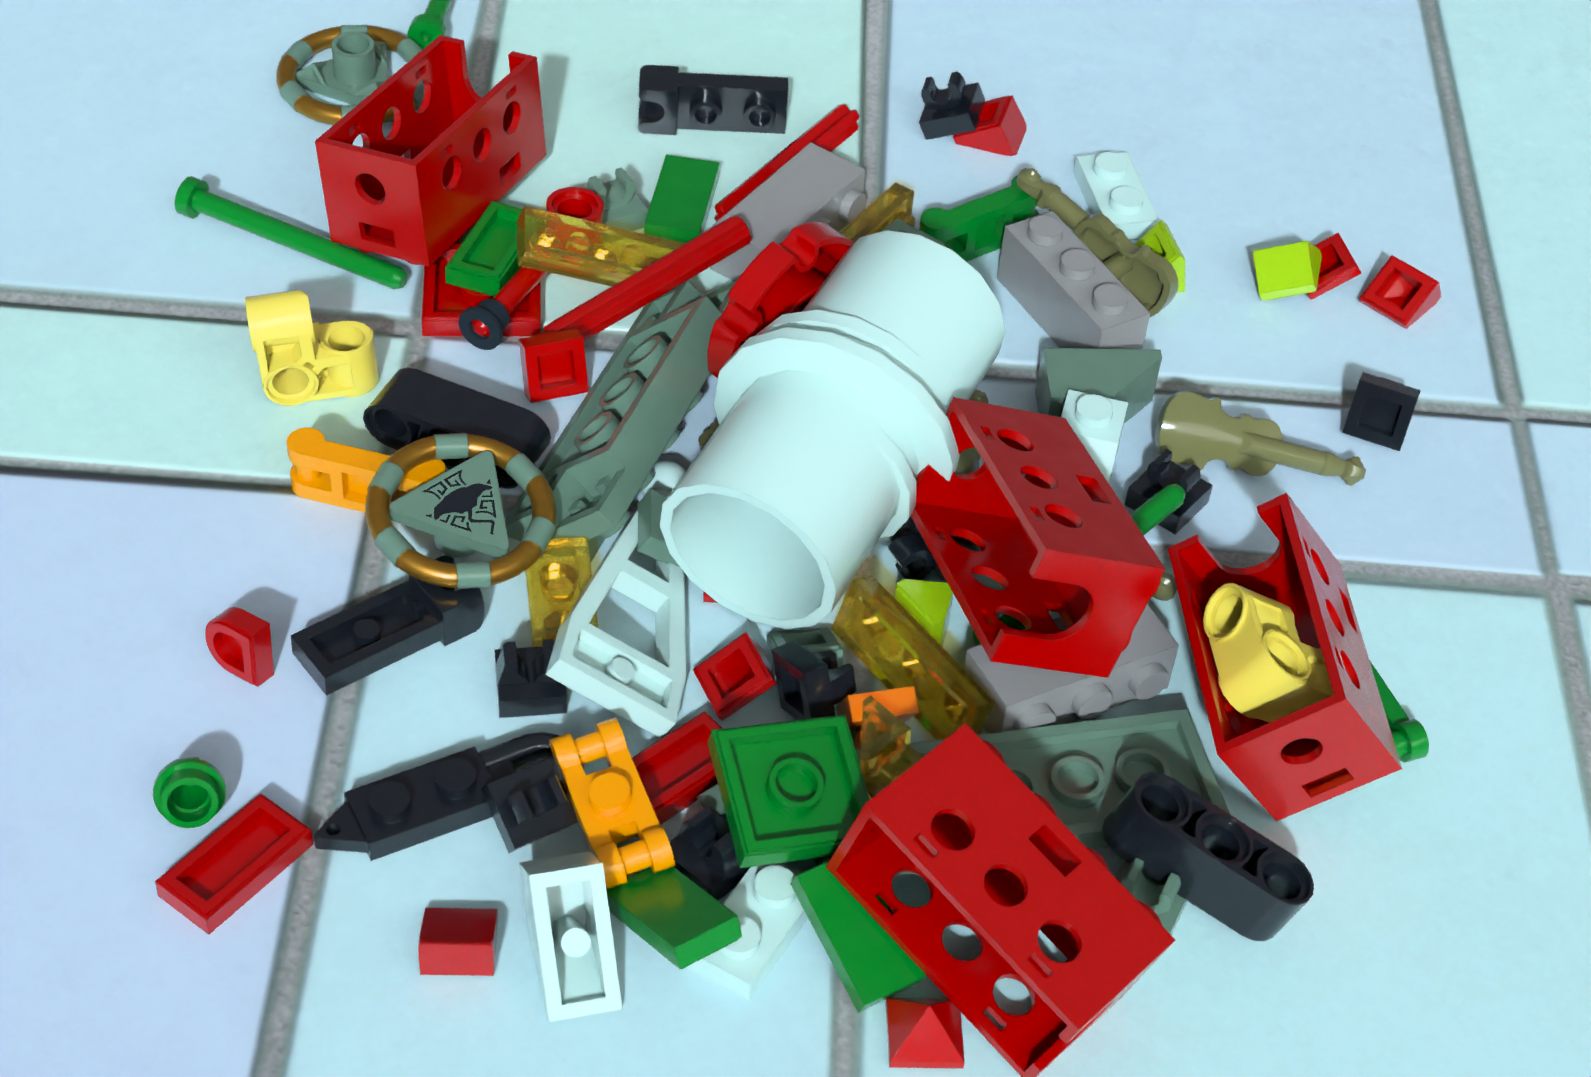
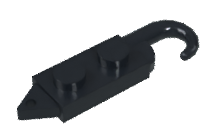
(426, 799)

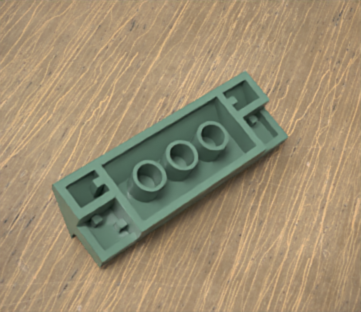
(628, 418)

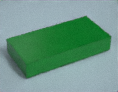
(682, 198)
(488, 253)
(674, 915)
(858, 947)

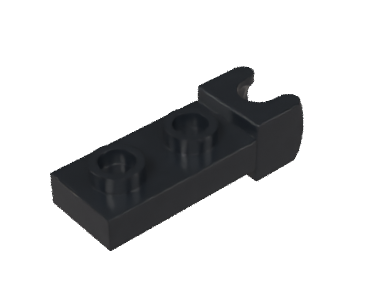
(710, 102)
(386, 630)

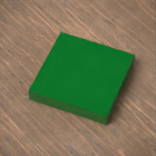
(788, 788)

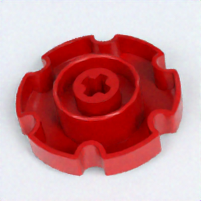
(775, 284)

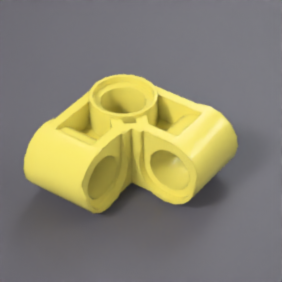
(305, 358)
(1260, 655)

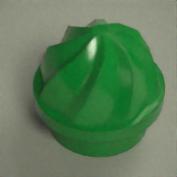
(189, 792)

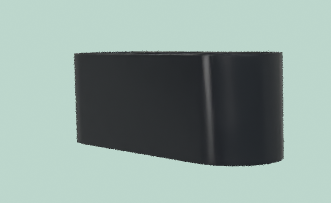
(424, 405)
(1219, 859)

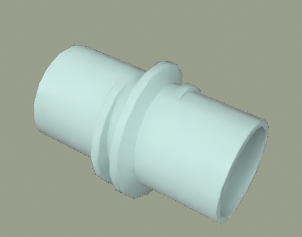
(831, 427)

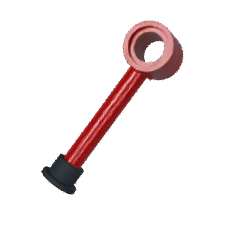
(485, 323)

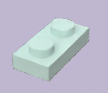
(1116, 191)
(768, 922)

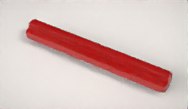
(826, 133)
(655, 279)

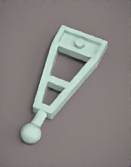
(611, 670)

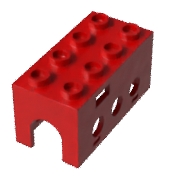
(454, 148)
(1045, 537)
(1346, 731)
(1005, 872)

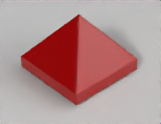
(924, 1033)

